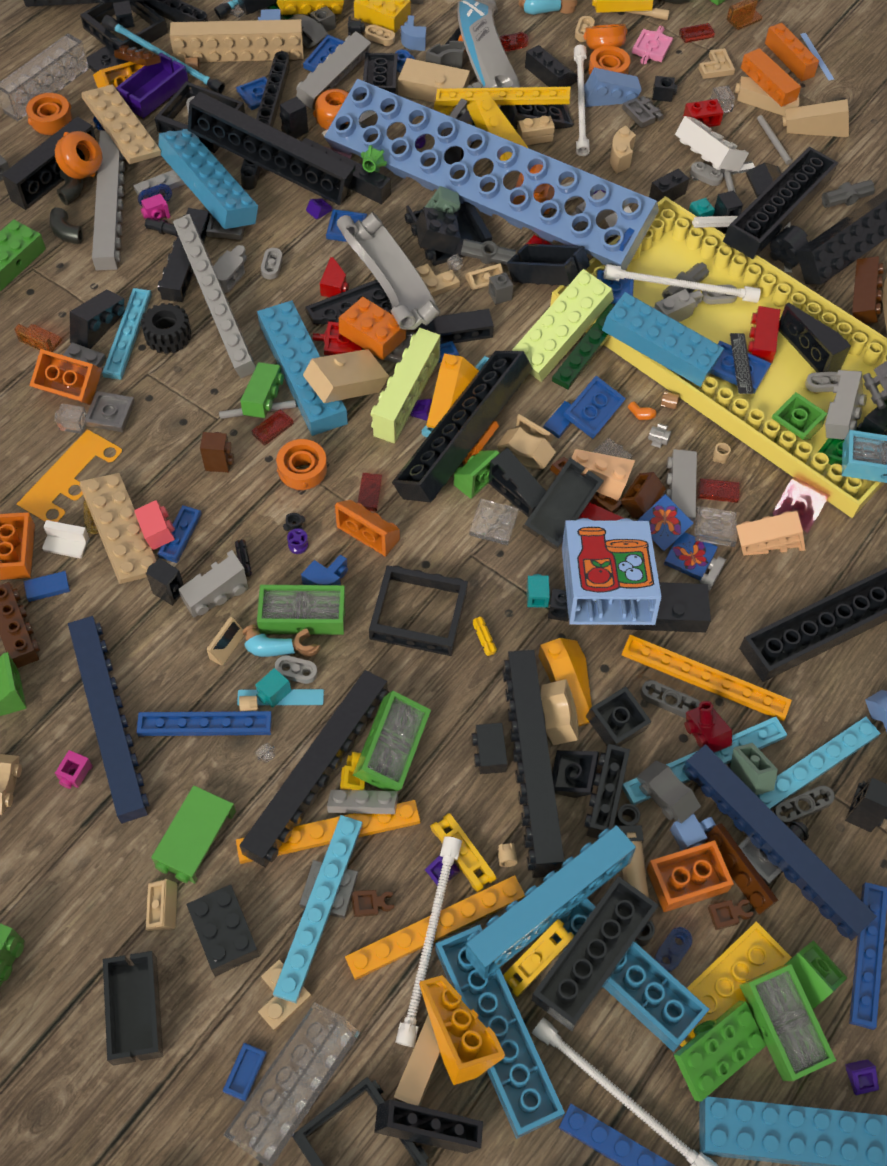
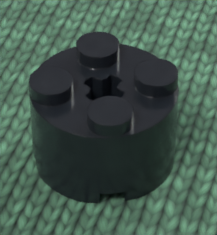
(786, 244)

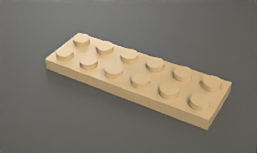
(121, 124)
(118, 527)

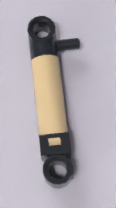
(635, 871)

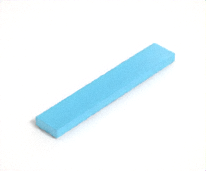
(126, 334)

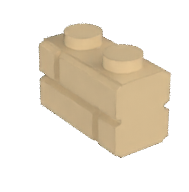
(536, 130)

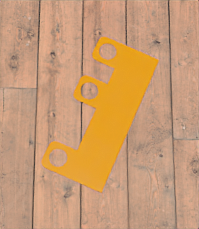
(62, 474)

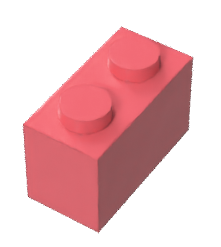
(154, 524)

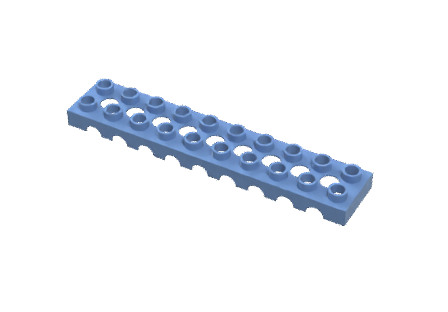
(499, 199)

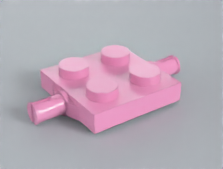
(652, 45)

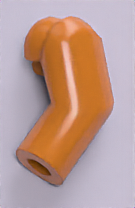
(642, 413)

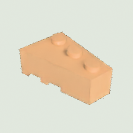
(611, 469)
(771, 533)

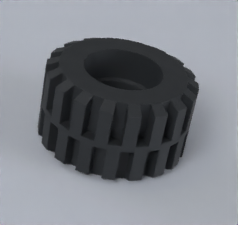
(166, 317)

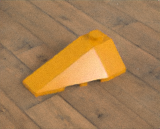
(115, 74)
(452, 380)
(566, 660)
(462, 1038)

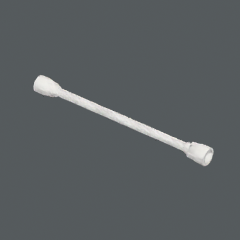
(582, 144)
(747, 294)
(408, 1030)
(548, 1034)

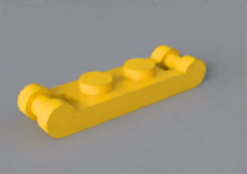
(469, 857)
(537, 957)

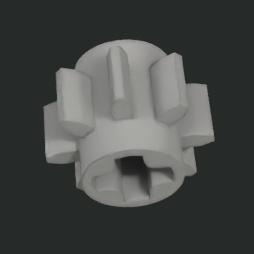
(659, 435)

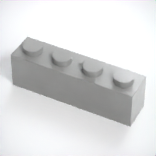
(683, 481)

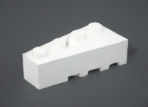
(710, 145)

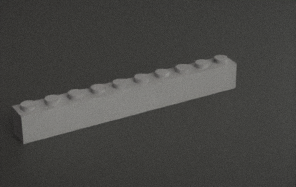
(108, 206)
(215, 296)

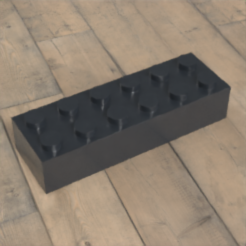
(38, 170)
(594, 953)

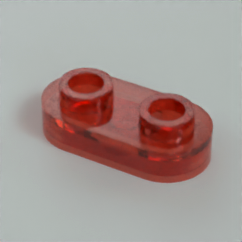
(514, 41)

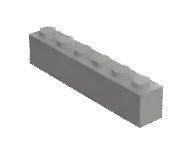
(333, 69)

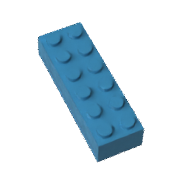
(662, 339)

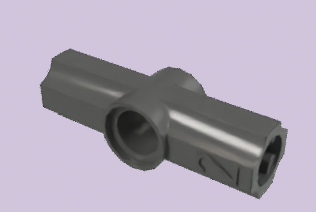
(848, 193)
(478, 250)
(695, 274)

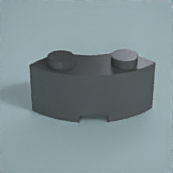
(311, 30)
(450, 54)
(668, 792)

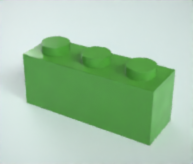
(261, 390)

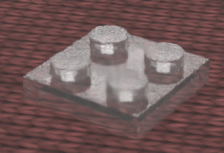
(494, 522)
(716, 526)

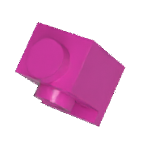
(155, 207)
(73, 763)

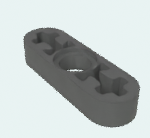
(667, 691)
(809, 797)

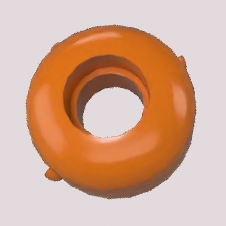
(605, 35)
(610, 59)
(328, 105)
(48, 113)
(70, 162)
(301, 453)

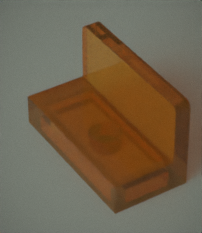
(743, 14)
(37, 337)

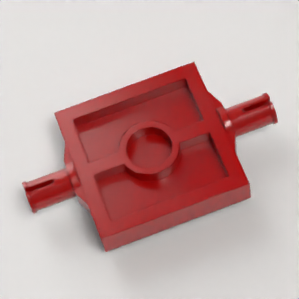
(335, 342)

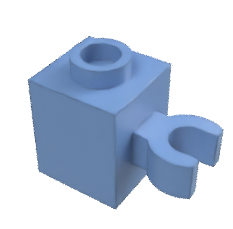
(691, 832)

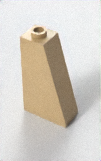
(752, 94)
(819, 119)
(419, 1067)

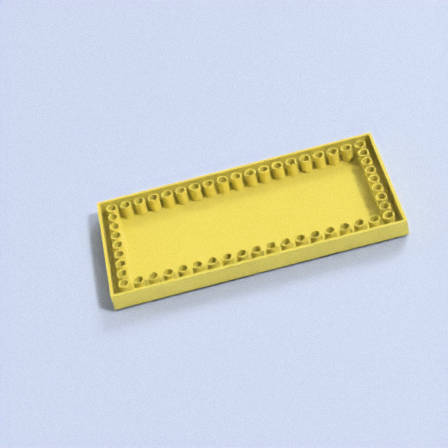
(676, 247)

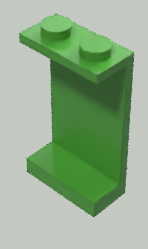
(192, 834)

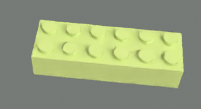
(564, 323)
(406, 385)

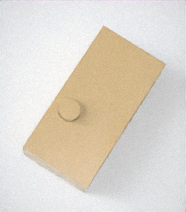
(423, 78)
(345, 375)

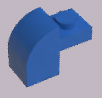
(319, 575)

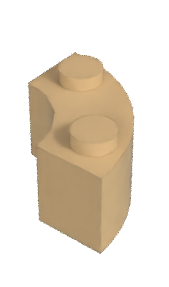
(622, 149)
(528, 449)
(559, 712)
(9, 772)

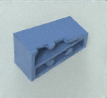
(610, 88)

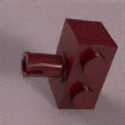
(708, 727)

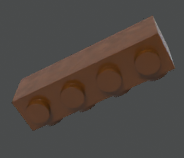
(867, 289)
(14, 630)

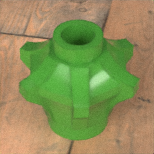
(373, 159)

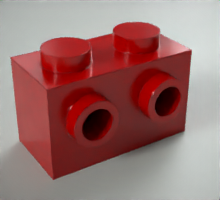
(707, 112)

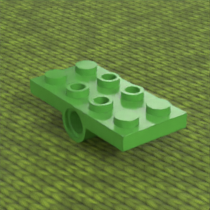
(719, 1050)

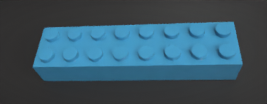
(208, 179)
(293, 352)
(549, 901)
(647, 989)
(520, 1075)
(791, 1134)

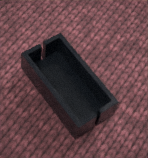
(547, 264)
(562, 502)
(132, 1008)

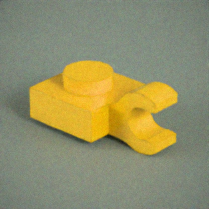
(348, 781)

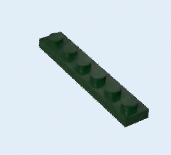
(582, 353)

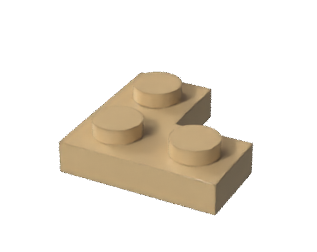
(719, 65)
(438, 283)
(278, 1010)

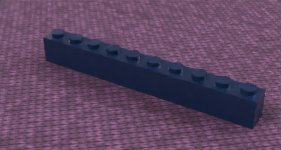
(108, 721)
(778, 843)

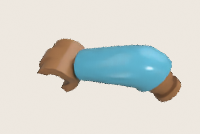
(543, 6)
(263, 646)

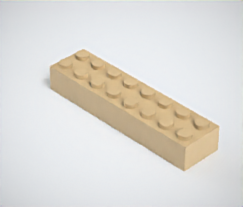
(236, 40)

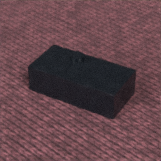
(681, 609)

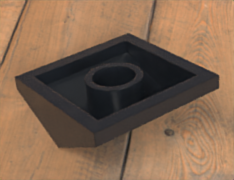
(762, 176)
(574, 772)

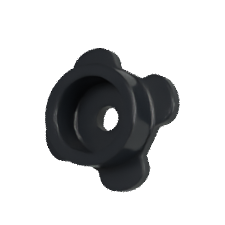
(291, 518)

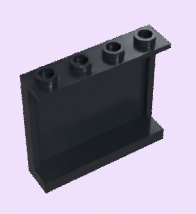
(470, 227)

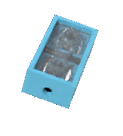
(865, 456)

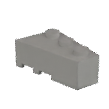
(846, 406)
(215, 586)

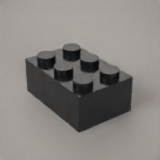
(222, 930)

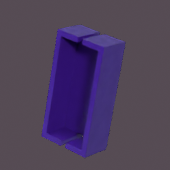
(153, 85)

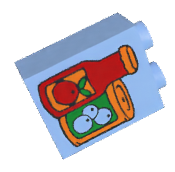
(610, 572)

